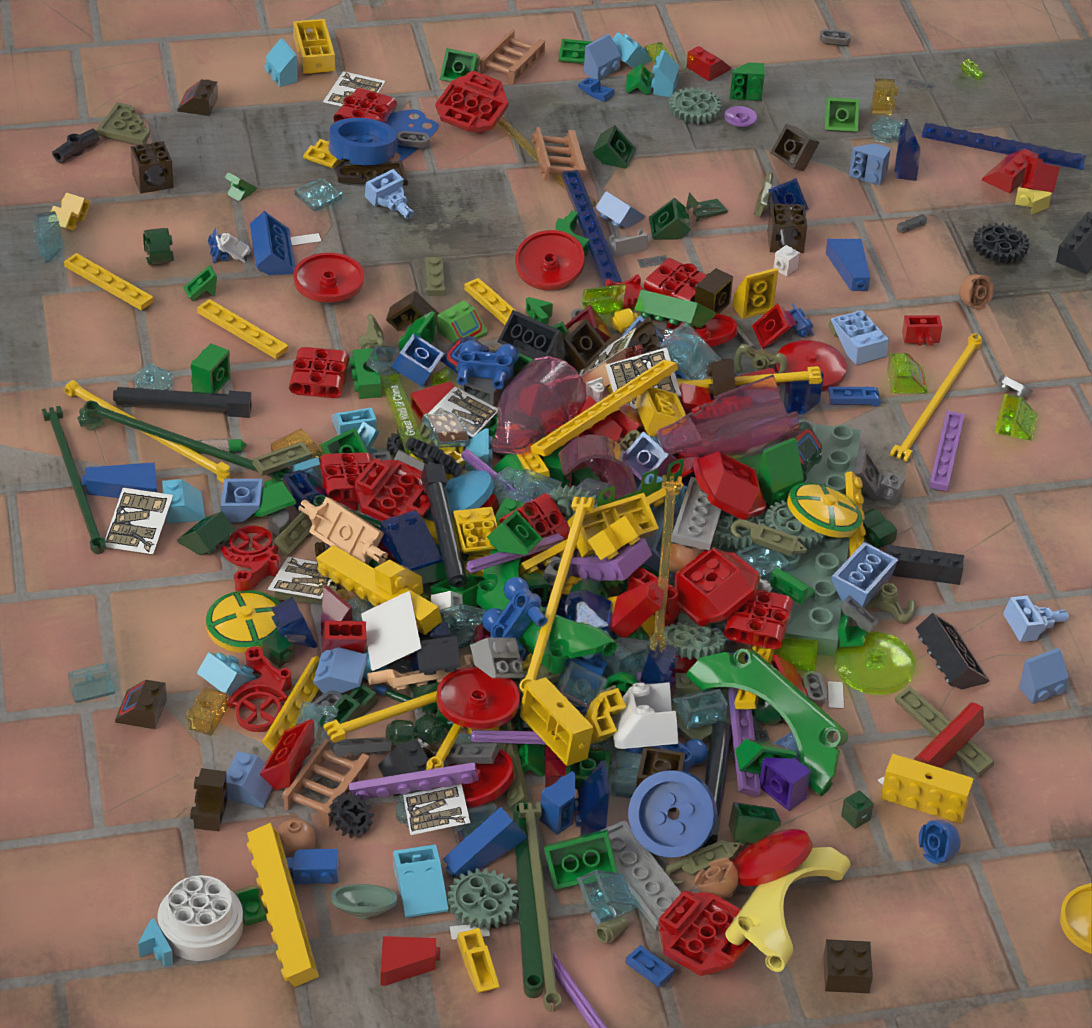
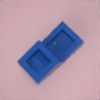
(593, 88)

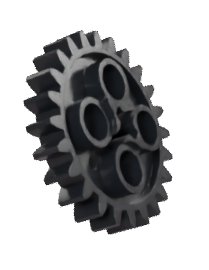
(1001, 243)
(433, 455)

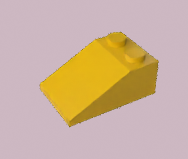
(756, 294)

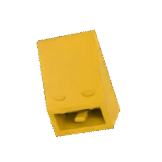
(474, 527)

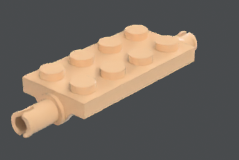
(344, 530)
(401, 680)

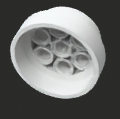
(201, 918)

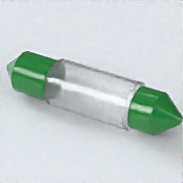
(228, 445)

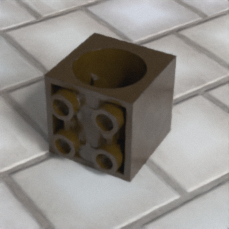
(152, 167)
(787, 227)
(658, 760)

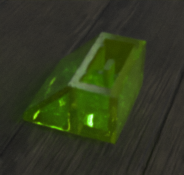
(604, 299)
(1016, 418)
(800, 652)

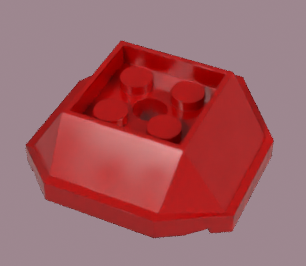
(473, 102)
(729, 485)
(390, 490)
(715, 586)
(695, 932)

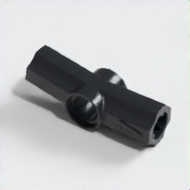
(75, 145)

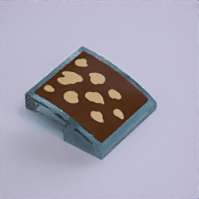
(446, 430)

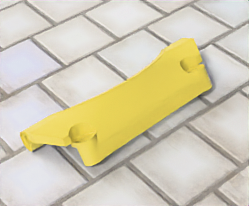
(763, 914)

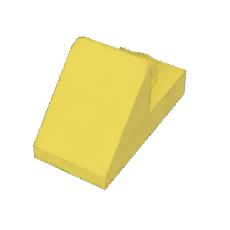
(1033, 198)

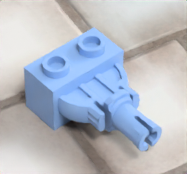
(388, 192)
(1030, 620)

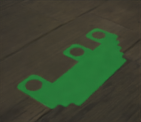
(647, 489)

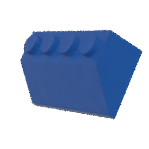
(272, 245)

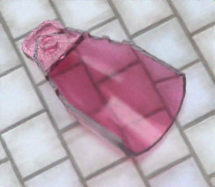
(536, 402)
(733, 424)
(602, 456)

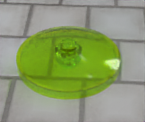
(876, 667)

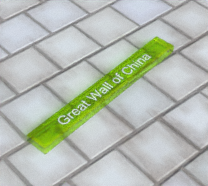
(400, 408)

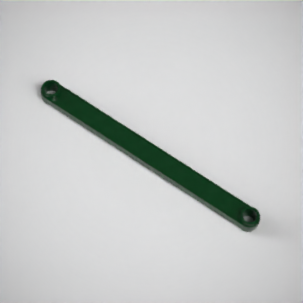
(529, 933)

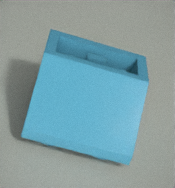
(630, 50)
(665, 75)
(347, 420)
(480, 447)
(225, 672)

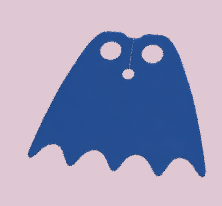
(399, 122)

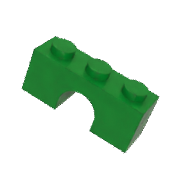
(367, 380)

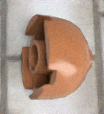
(976, 291)
(682, 556)
(296, 835)
(718, 879)

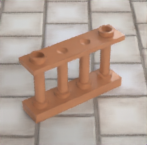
(520, 66)
(572, 150)
(358, 771)

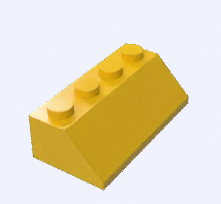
(658, 409)

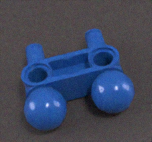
(480, 364)
(517, 615)
(694, 750)

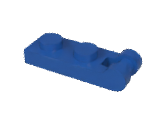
(854, 395)

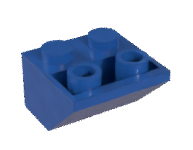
(558, 804)

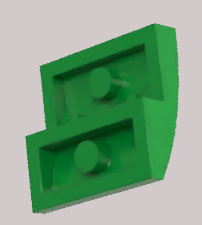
(573, 51)

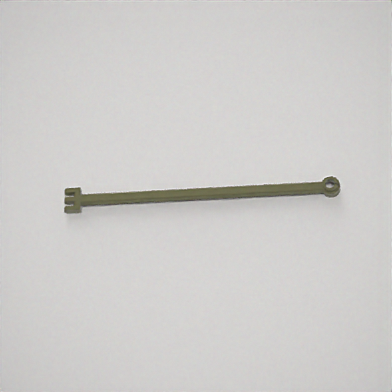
(541, 906)

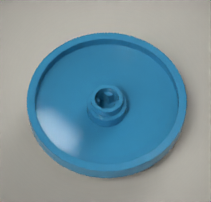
(468, 491)

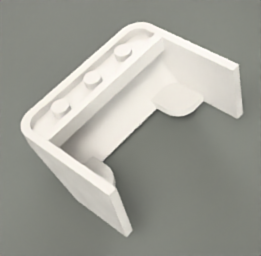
(646, 718)

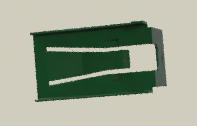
(703, 212)

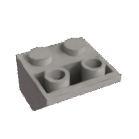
(498, 658)

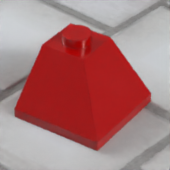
(773, 325)

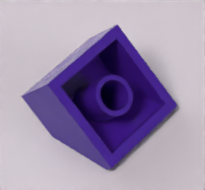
(785, 781)

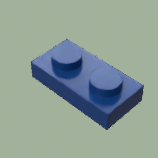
(649, 966)

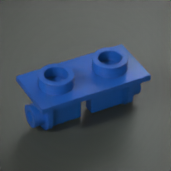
(214, 250)
(803, 326)

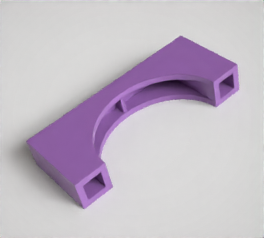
(616, 568)

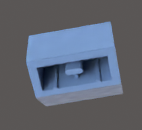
(870, 163)

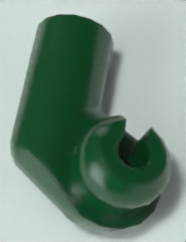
(517, 720)

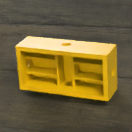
(314, 47)
(607, 514)
(554, 714)
(941, 796)

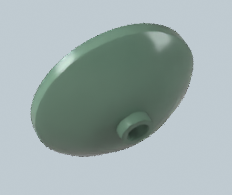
(363, 900)

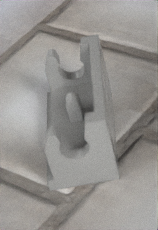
(629, 244)

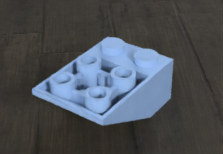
(860, 337)

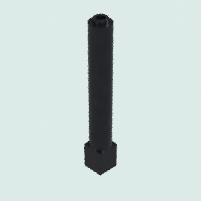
(234, 404)
(434, 485)
(717, 768)

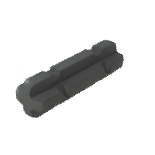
(911, 223)

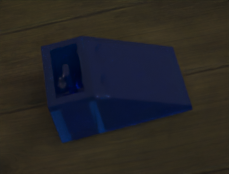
(907, 154)

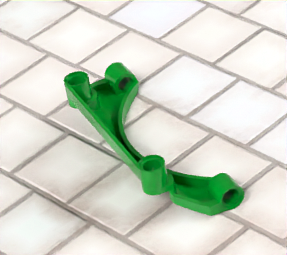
(566, 637)
(808, 722)

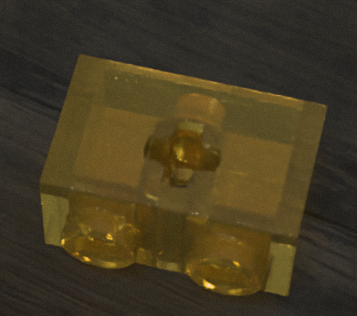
(883, 96)
(207, 711)

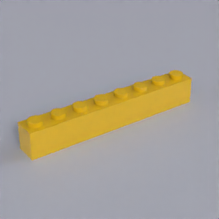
(360, 579)
(282, 904)

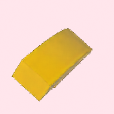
(477, 960)

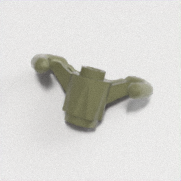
(374, 335)
(760, 359)
(888, 602)

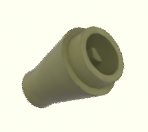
(609, 930)

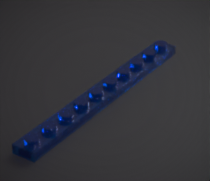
(1001, 145)
(590, 226)

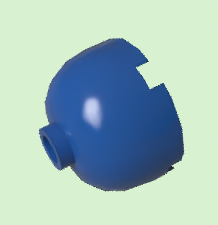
(939, 841)

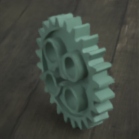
(695, 105)
(564, 497)
(782, 519)
(723, 531)
(694, 640)
(483, 898)

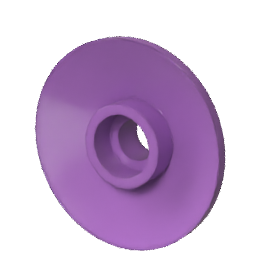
(740, 116)

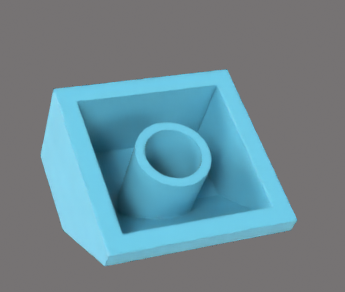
(282, 64)
(185, 503)

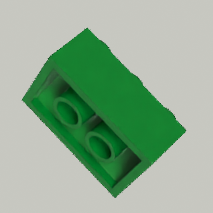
(578, 857)

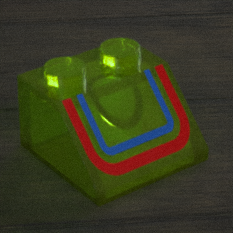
(906, 374)

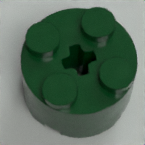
(157, 246)

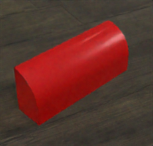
(953, 736)

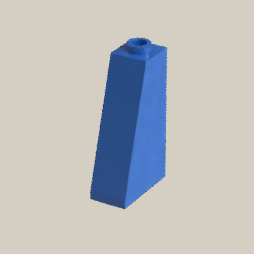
(850, 262)
(110, 480)
(485, 844)

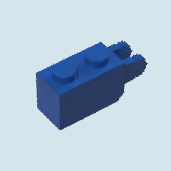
(314, 866)

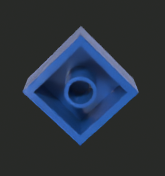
(417, 360)

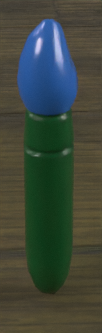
(382, 690)

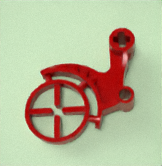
(262, 561)
(270, 684)

